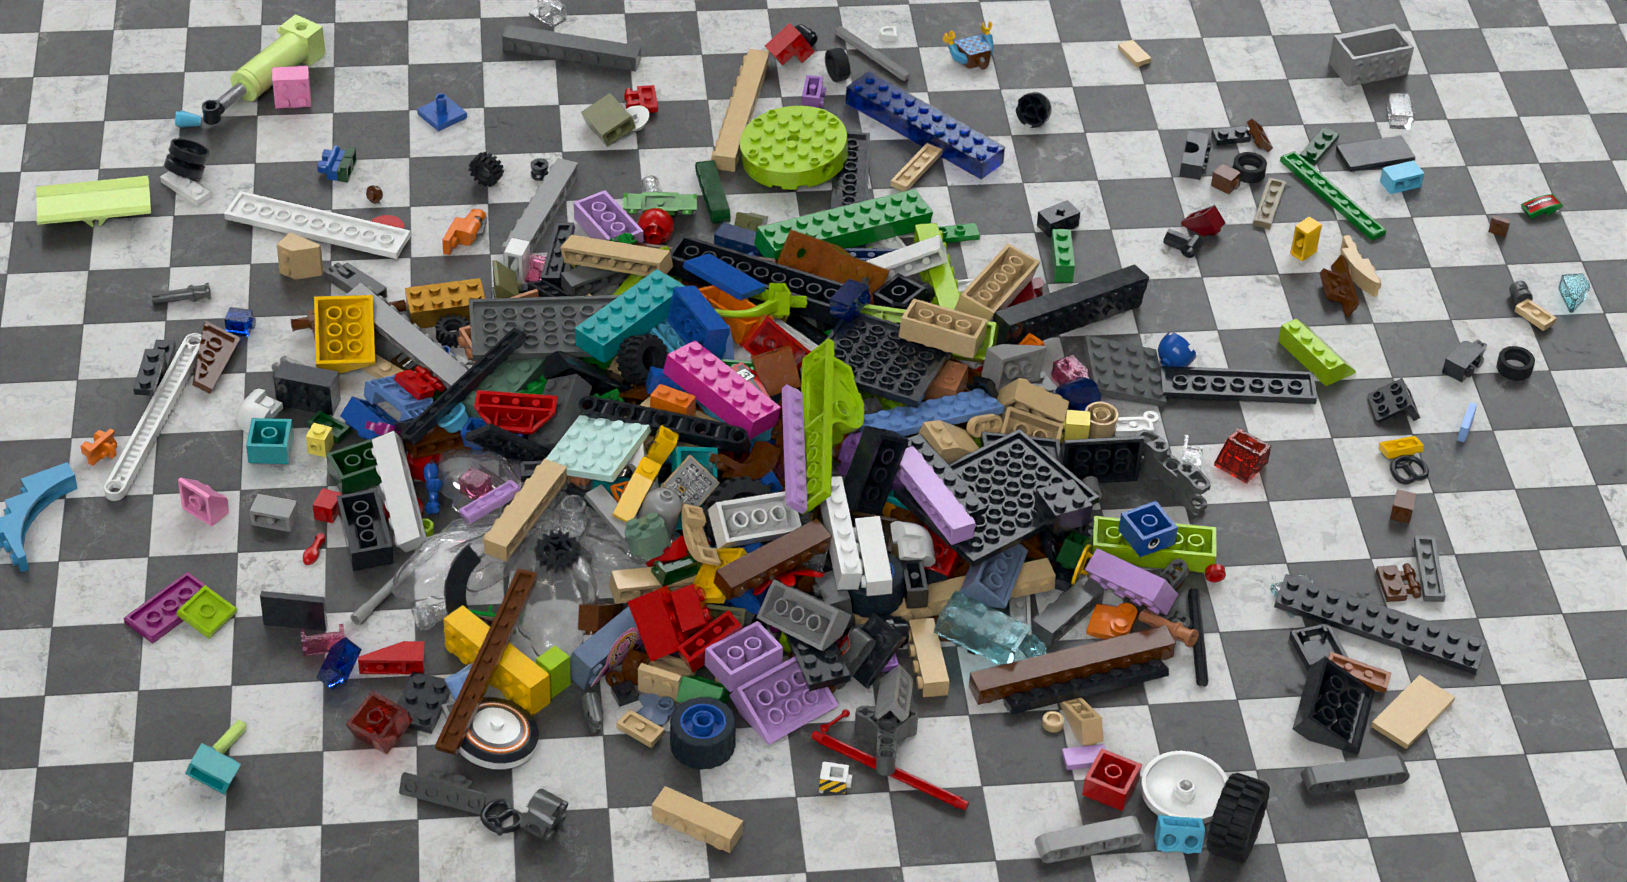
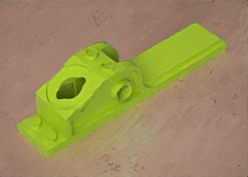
(829, 411)

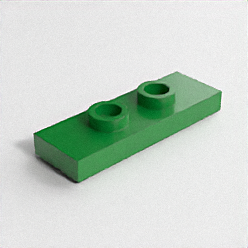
(960, 232)

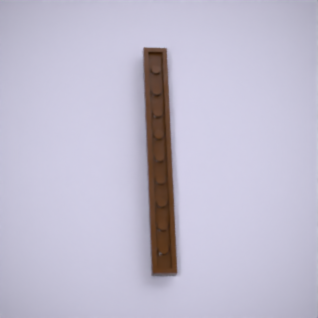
(486, 662)

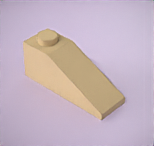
(1083, 721)

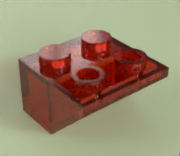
(1243, 455)

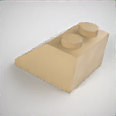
(299, 257)

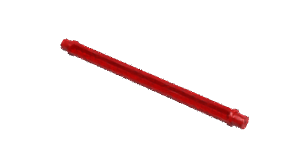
(905, 777)

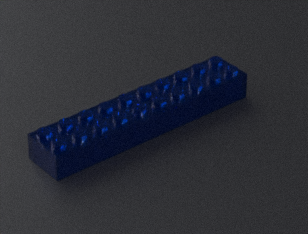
(925, 124)

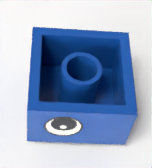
(1148, 528)

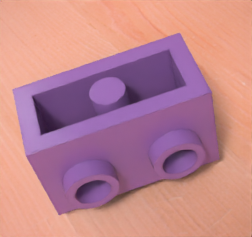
(813, 92)

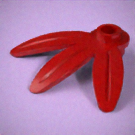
(787, 578)

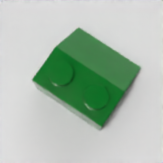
(696, 686)

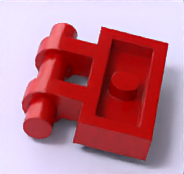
(646, 97)
(416, 384)

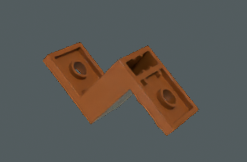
(829, 261)

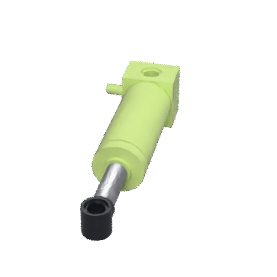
(299, 43)

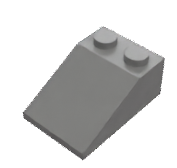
(1009, 362)

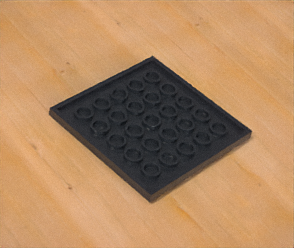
(885, 362)

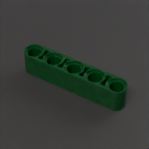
(712, 191)

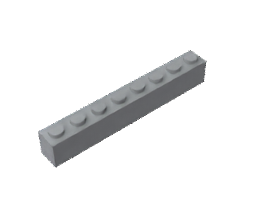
(545, 203)

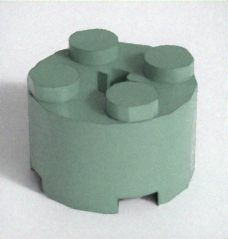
(647, 536)

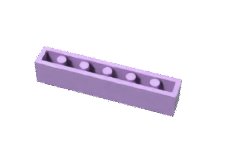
(935, 497)

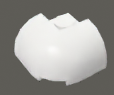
(257, 406)
(913, 542)

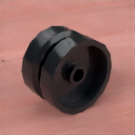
(186, 158)

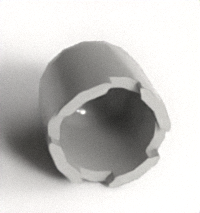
(665, 503)

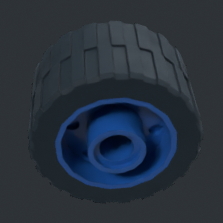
(880, 604)
(702, 733)

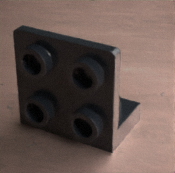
(1393, 400)

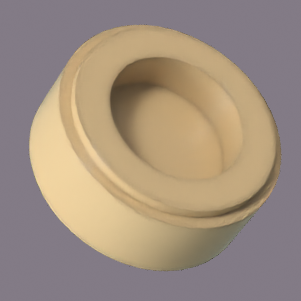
(1053, 721)

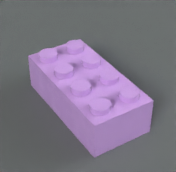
(604, 218)
(1131, 582)

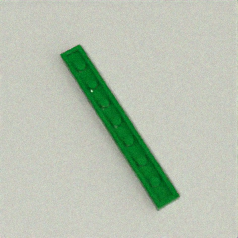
(1333, 195)

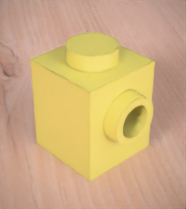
(319, 440)

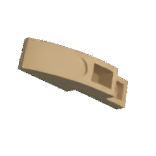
(1360, 269)

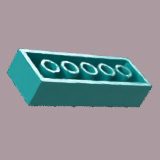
(627, 315)

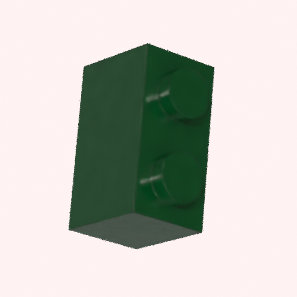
(1072, 550)

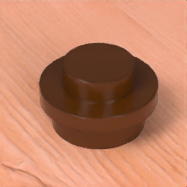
(374, 194)

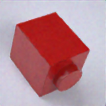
(325, 506)

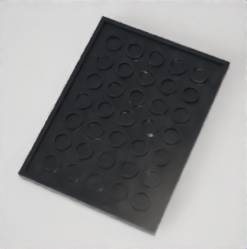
(1006, 482)

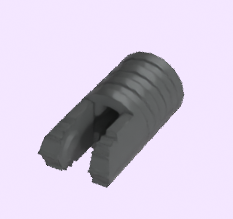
(592, 711)

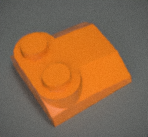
(1112, 620)

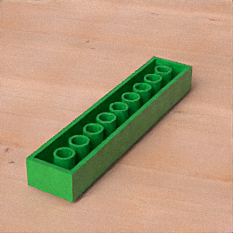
(850, 224)

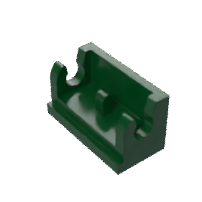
(676, 570)

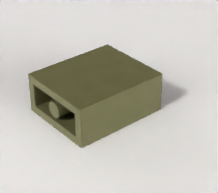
(608, 119)

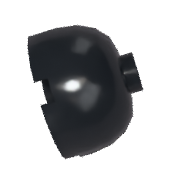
(1033, 109)

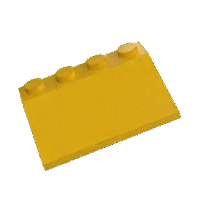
(344, 332)

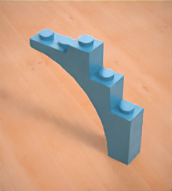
(21, 510)

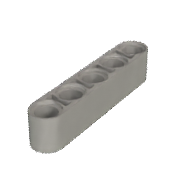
(1089, 839)

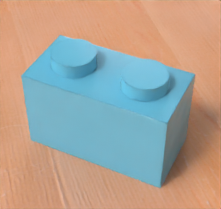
(1402, 177)

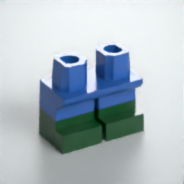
(338, 163)

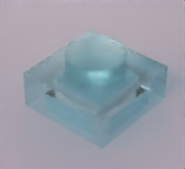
(1033, 647)

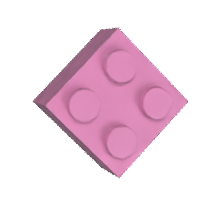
(291, 87)

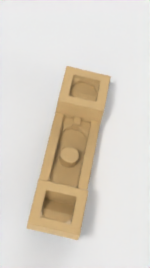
(694, 535)

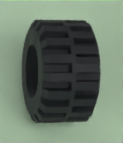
(632, 355)

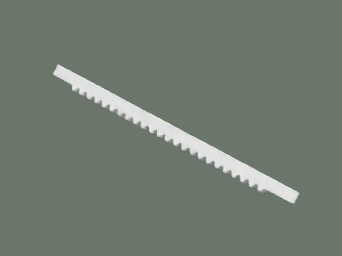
(153, 419)

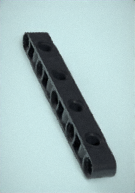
(688, 427)

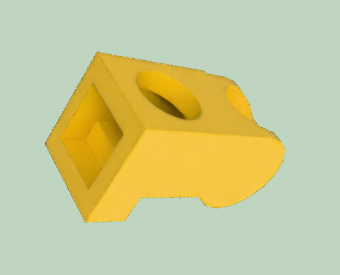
(665, 443)

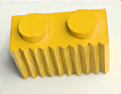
(1305, 238)

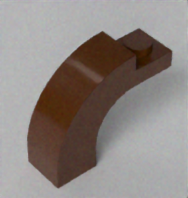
(758, 464)

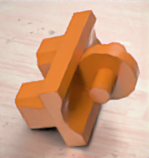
(103, 446)

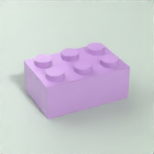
(743, 656)

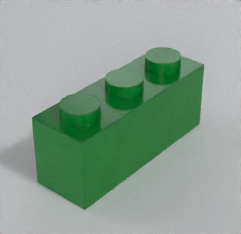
(1062, 255)

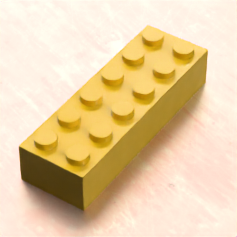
(516, 674)

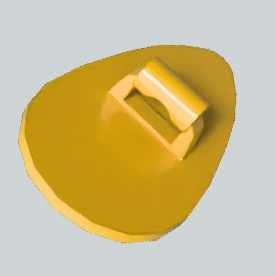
(1086, 554)

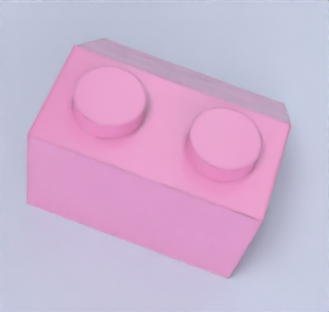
(202, 501)

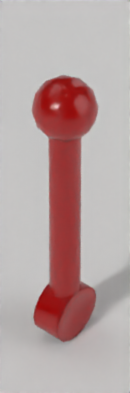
(825, 727)

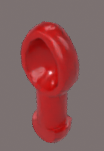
(311, 554)

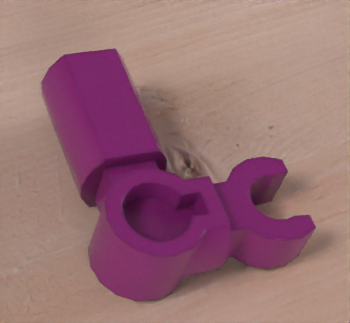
(381, 428)

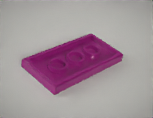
(158, 614)

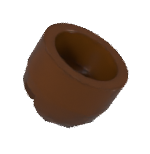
(617, 676)

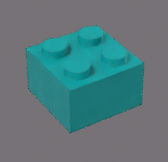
(270, 441)

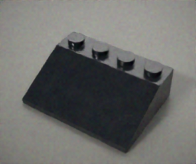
(1104, 458)
(1333, 707)

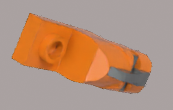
(464, 230)

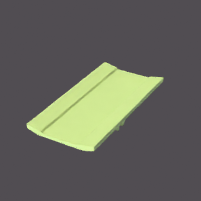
(93, 200)

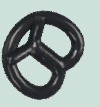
(1408, 469)
(502, 816)

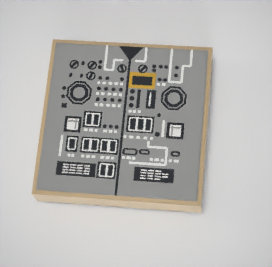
(691, 482)

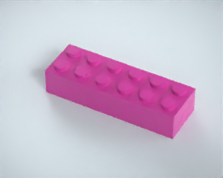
(721, 389)

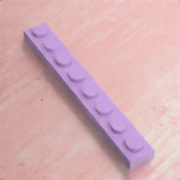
(794, 449)

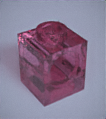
(475, 483)

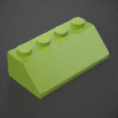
(1314, 352)

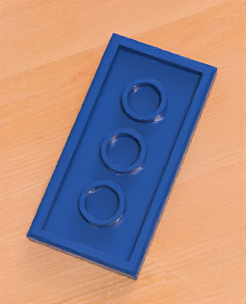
(724, 276)

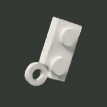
(1131, 425)

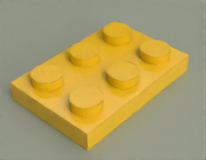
(707, 572)

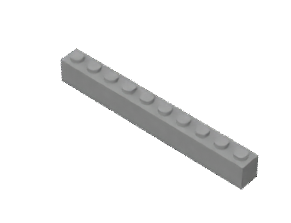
(411, 340)

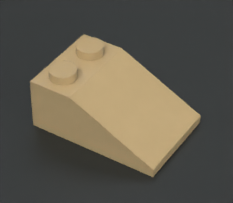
(948, 440)

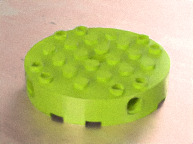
(794, 147)

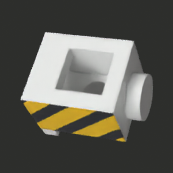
(834, 778)

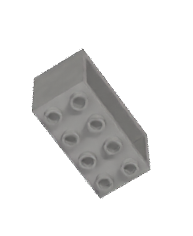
(1371, 55)

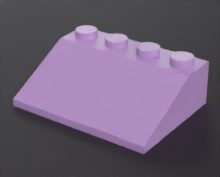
(780, 701)

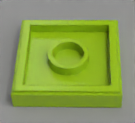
(206, 611)

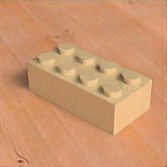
(943, 328)

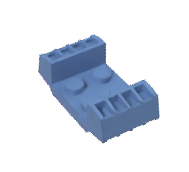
(388, 390)

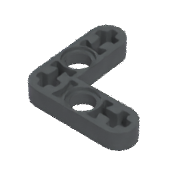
(1179, 577)

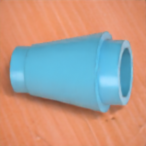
(187, 119)

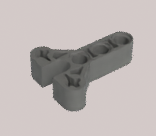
(885, 734)

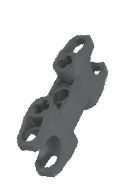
(1179, 476)

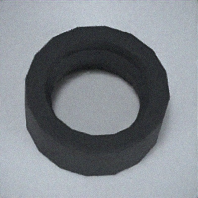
(837, 64)
(1251, 159)
(1513, 372)

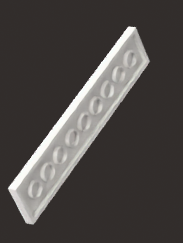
(318, 224)

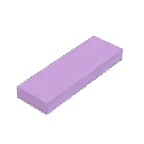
(489, 501)

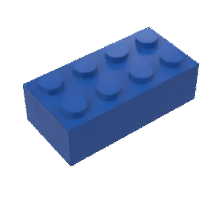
(697, 320)

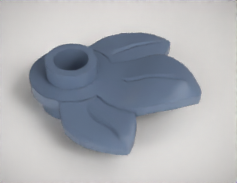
(656, 708)

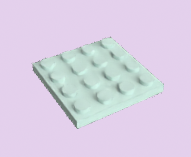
(598, 447)

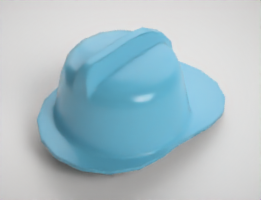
(455, 419)

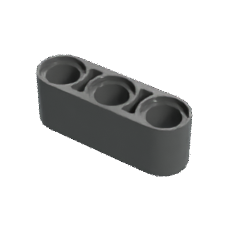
(860, 647)

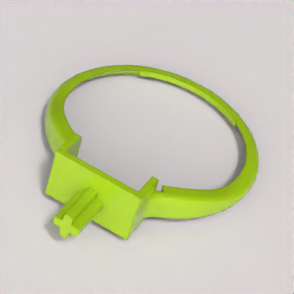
(777, 303)

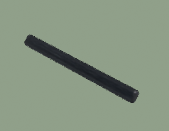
(1199, 647)

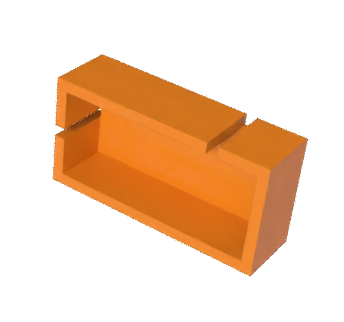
(724, 301)

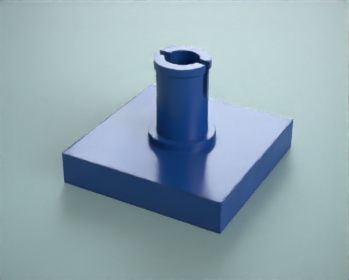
(442, 112)

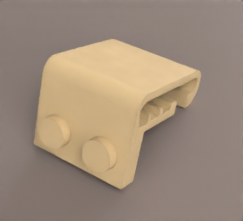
(662, 676)

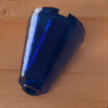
(1079, 393)

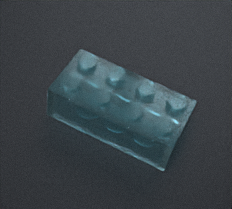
(981, 629)

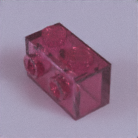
(1068, 369)

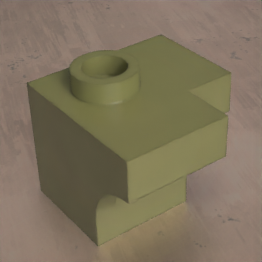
(750, 220)

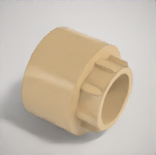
(1102, 420)

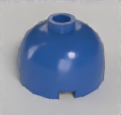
(1174, 351)

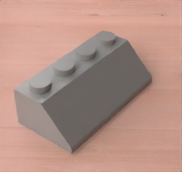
(802, 616)

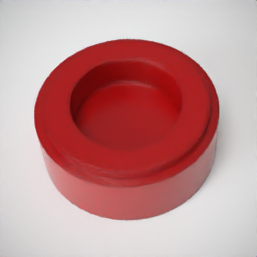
(1215, 573)

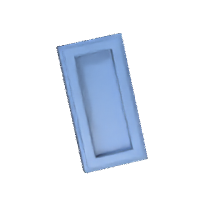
(1467, 421)

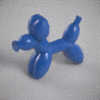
(432, 485)

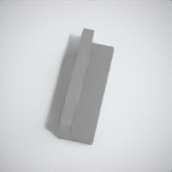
(895, 694)

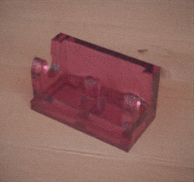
(320, 642)

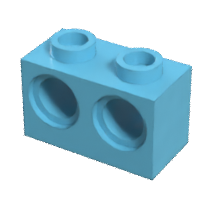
(1180, 829)

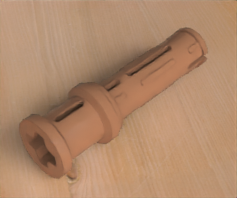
(1176, 629)

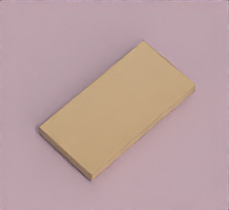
(1413, 712)

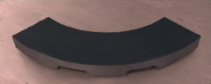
(458, 577)

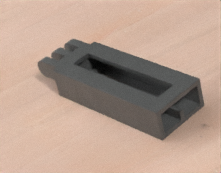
(352, 279)

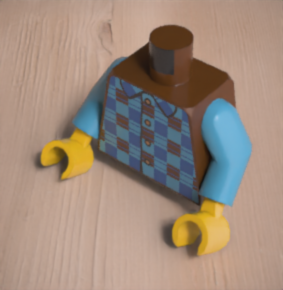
(973, 50)

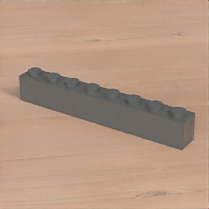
(571, 48)

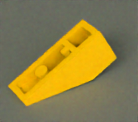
(636, 490)

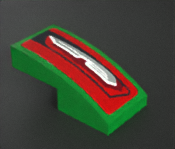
(1541, 204)

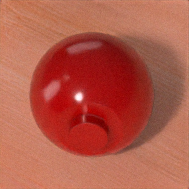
(656, 226)

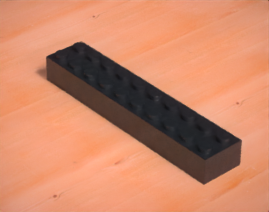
(800, 283)
(1072, 306)

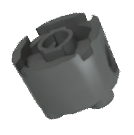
(544, 814)

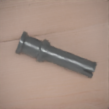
(191, 293)

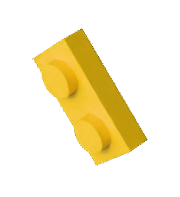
(1401, 446)

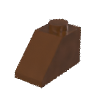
(631, 664)

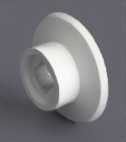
(639, 115)

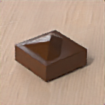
(1499, 225)

